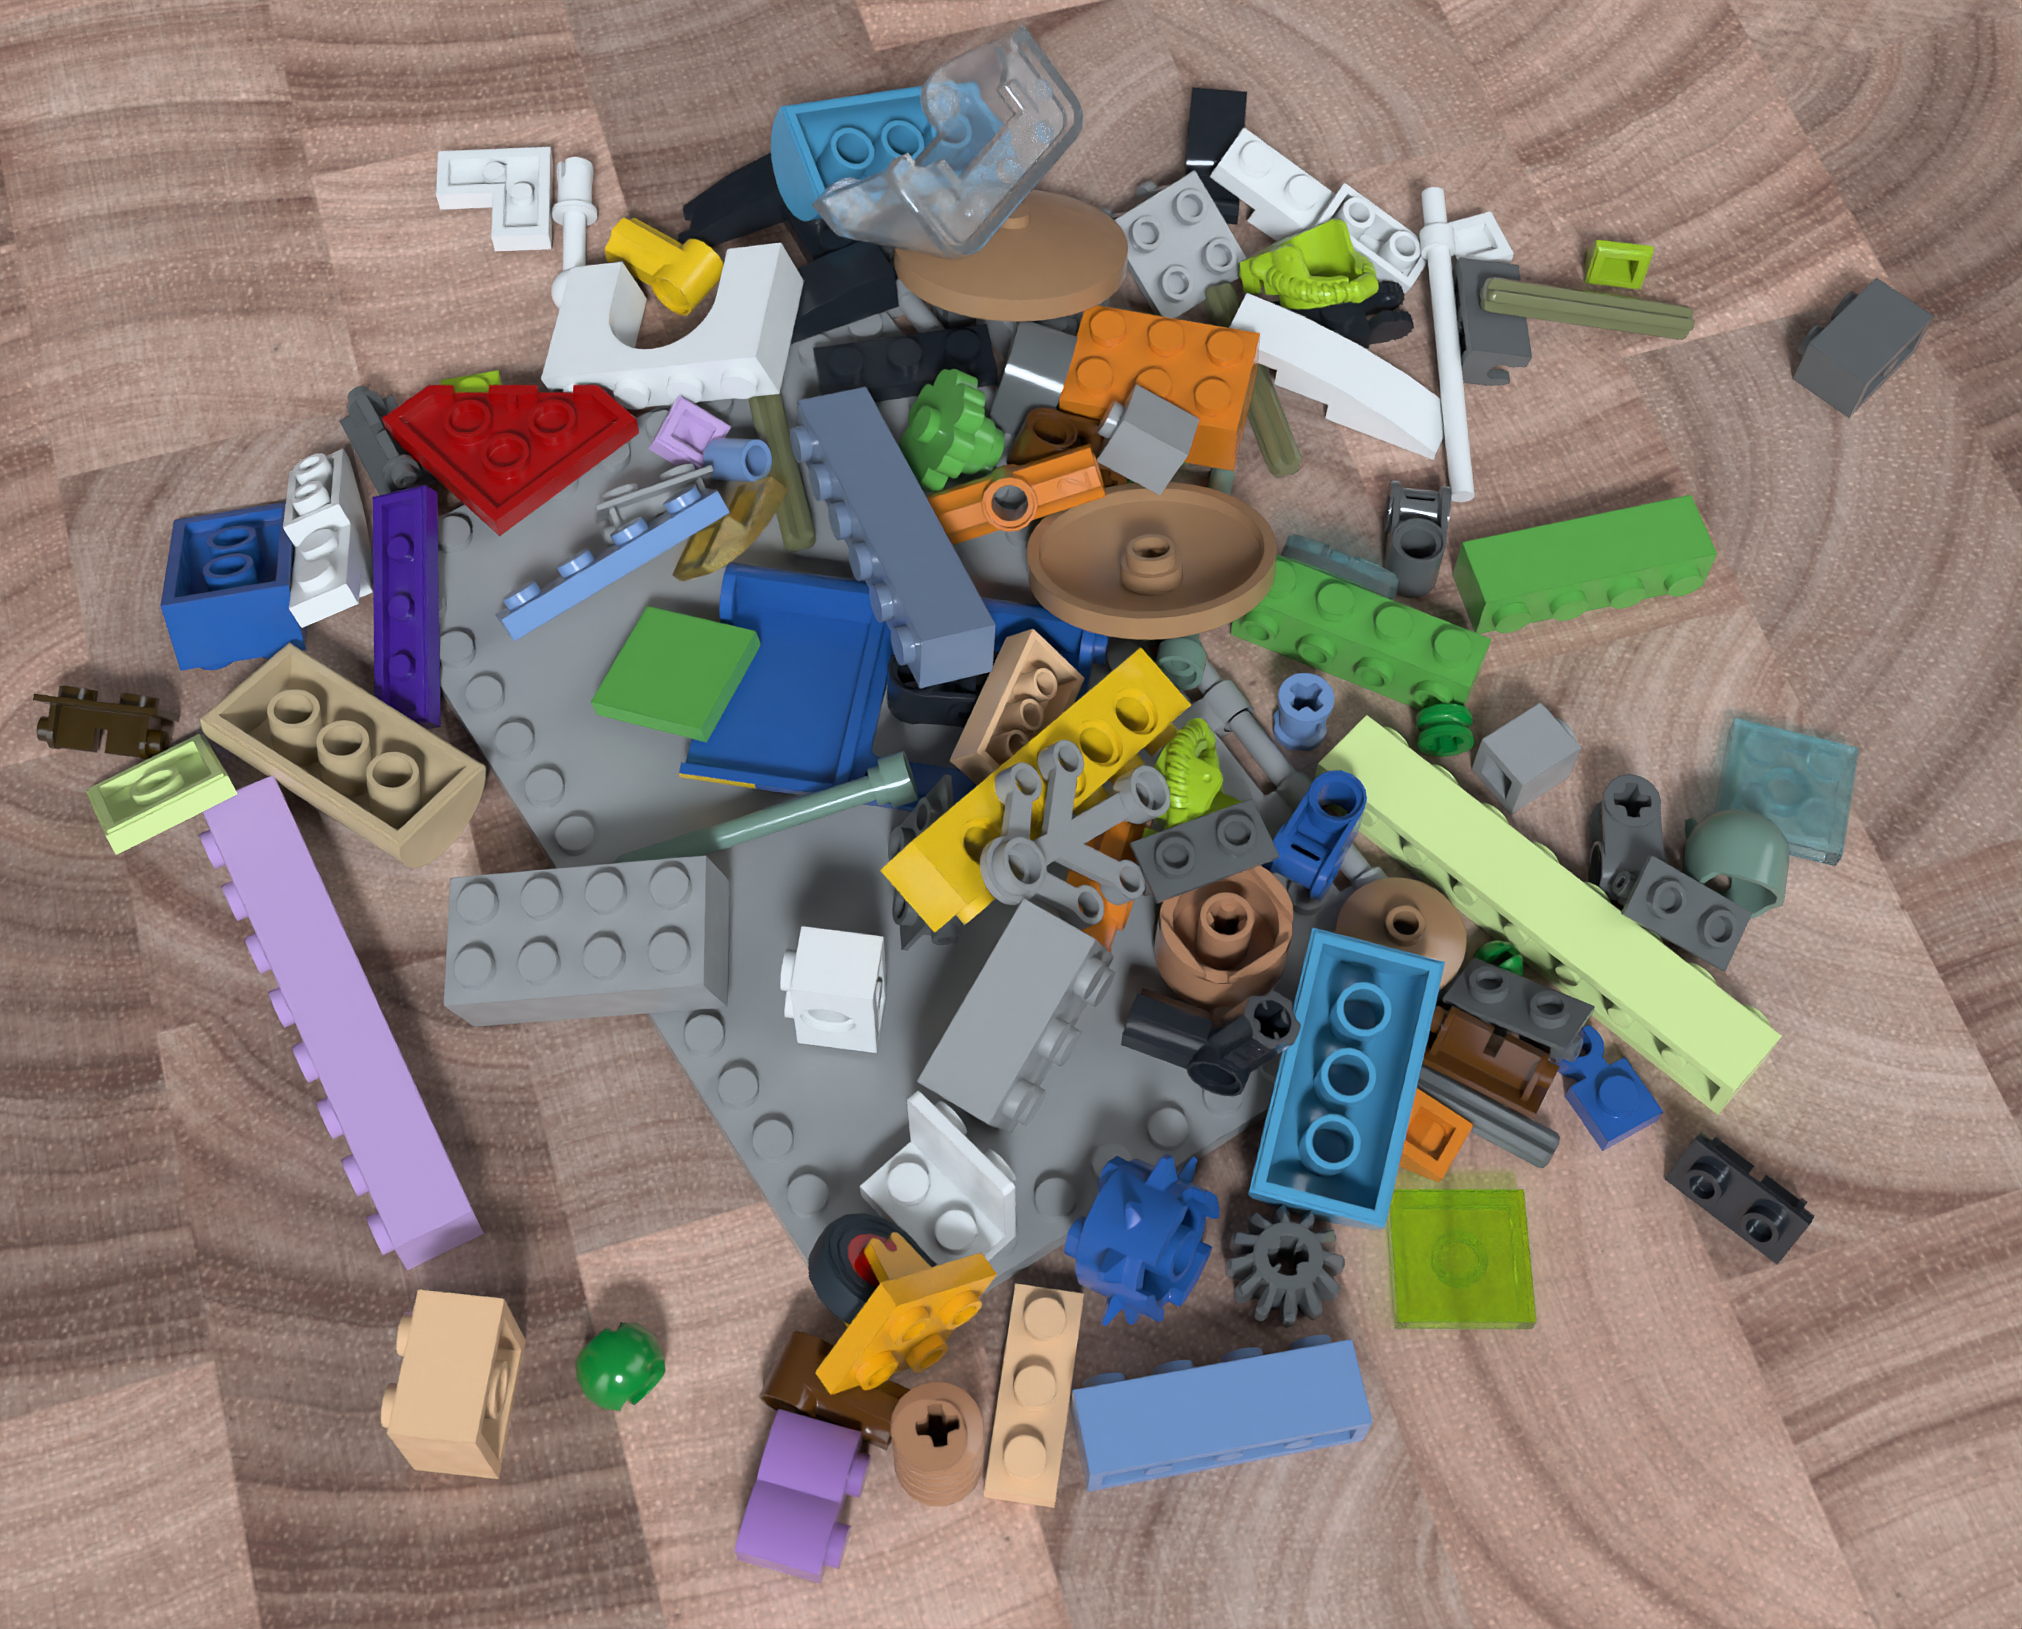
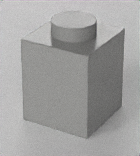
(1146, 439)
(1526, 757)

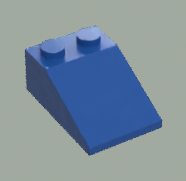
(230, 588)

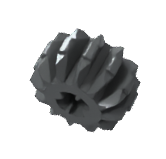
(1289, 1240)

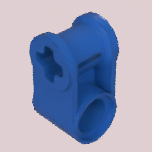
(1316, 843)

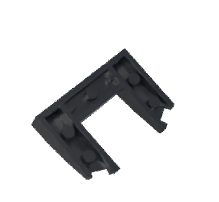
(843, 275)

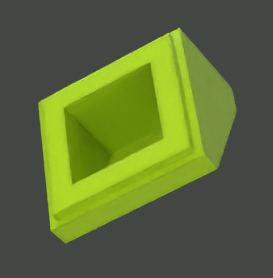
(1617, 264)

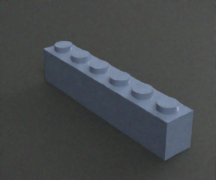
(893, 538)

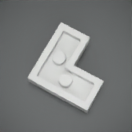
(509, 181)

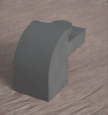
(1033, 371)

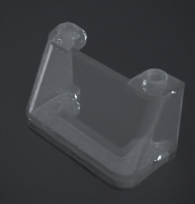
(999, 130)

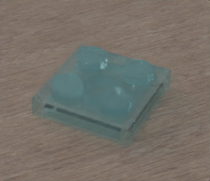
(1794, 782)

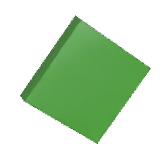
(676, 673)

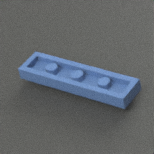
(632, 547)

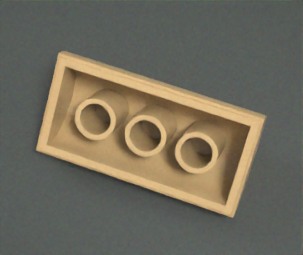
(350, 756)

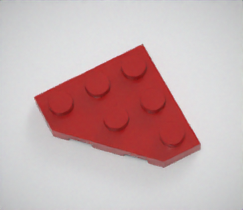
(509, 445)

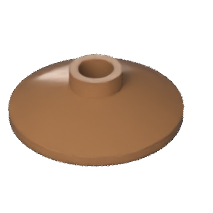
(1437, 924)

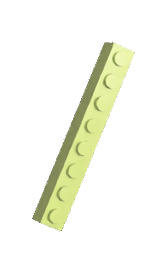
(1553, 918)

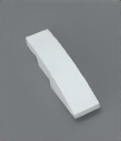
(1352, 381)

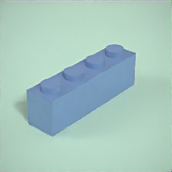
(1219, 1412)

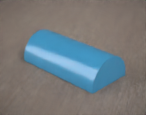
(843, 139)
(1347, 1081)

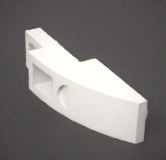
(1293, 201)
(329, 538)

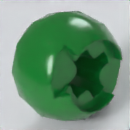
(620, 1366)

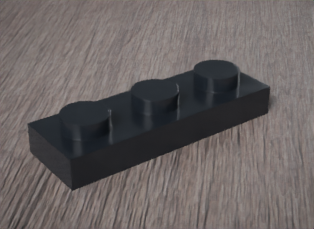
(905, 363)

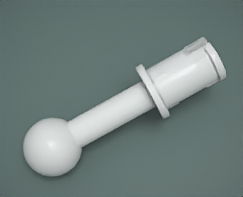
(574, 213)

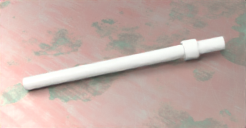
(1438, 247)

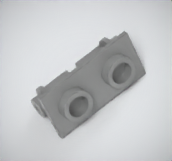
(629, 503)

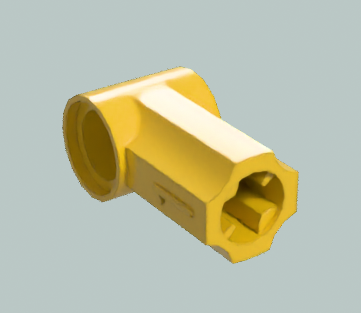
(675, 271)

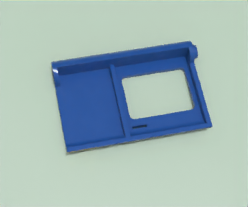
(821, 679)

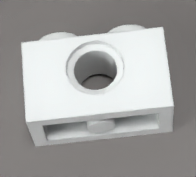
(836, 988)

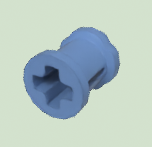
(1302, 713)

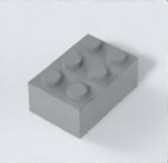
(1019, 1018)

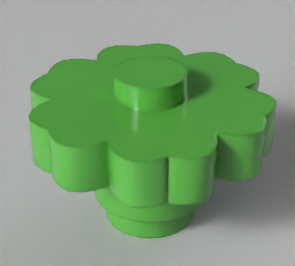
(950, 432)

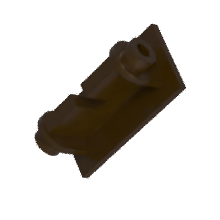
(78, 718)

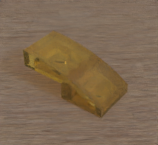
(733, 533)

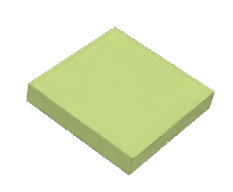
(160, 793)

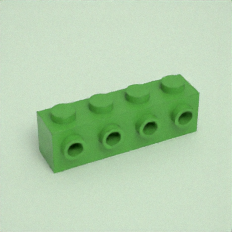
(1365, 638)

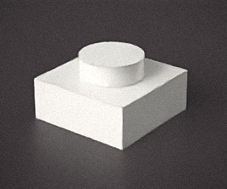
(1480, 239)

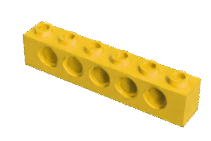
(1108, 725)

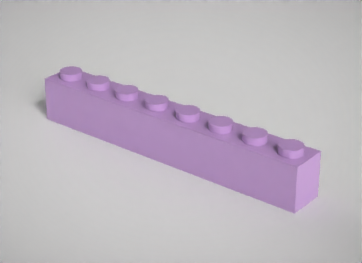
(341, 1027)

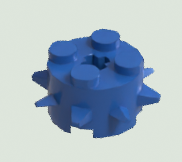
(1143, 1237)

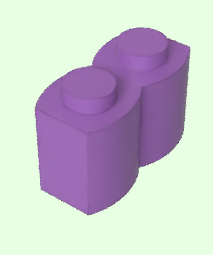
(800, 1497)

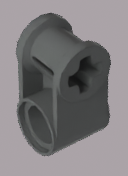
(1415, 536)
(1624, 830)

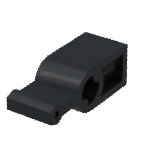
(1213, 126)

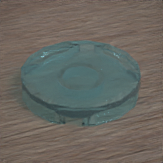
(1341, 566)

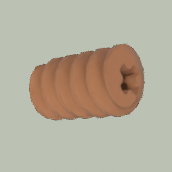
(937, 1414)

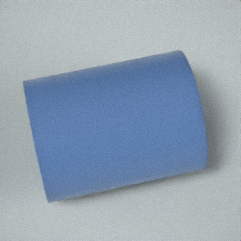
(738, 459)

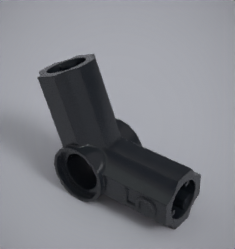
(1214, 1046)

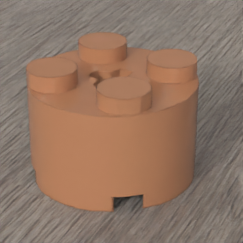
(1225, 939)

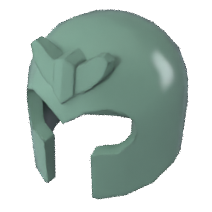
(1744, 849)

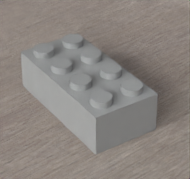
(588, 942)

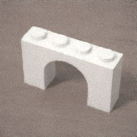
(730, 355)

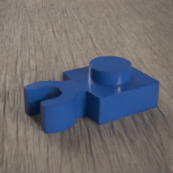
(1607, 1097)

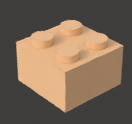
(454, 1383)

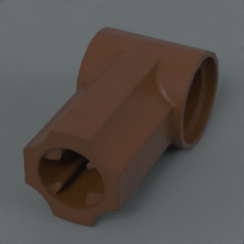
(797, 1389)

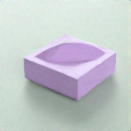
(687, 433)

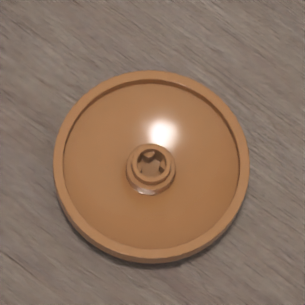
(1039, 265)
(1152, 562)

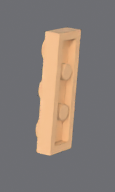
(1034, 1396)

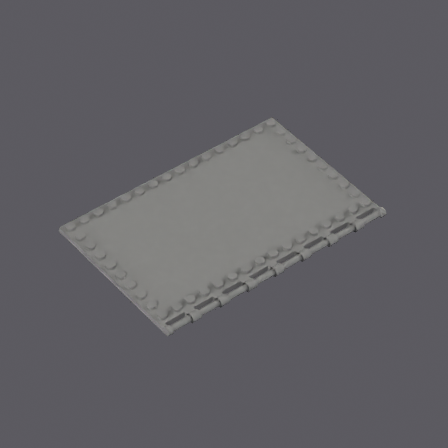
(596, 787)

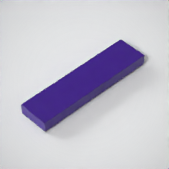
(407, 604)

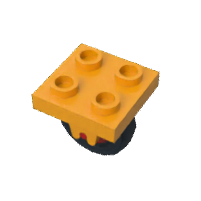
(889, 1299)

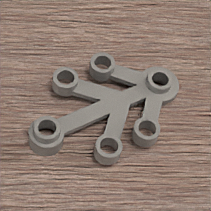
(1017, 867)

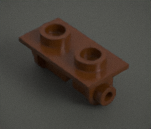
(1513, 1075)

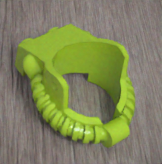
(1290, 263)
(1192, 776)

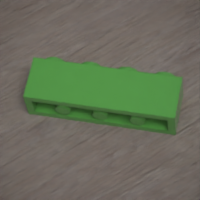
(1583, 565)

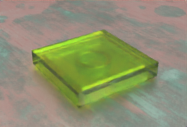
(1460, 1259)

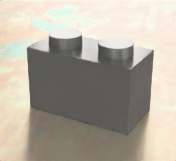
(1860, 346)

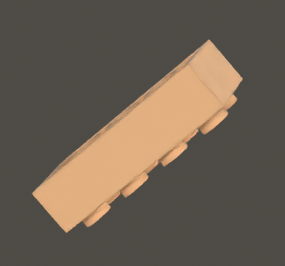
(1018, 701)

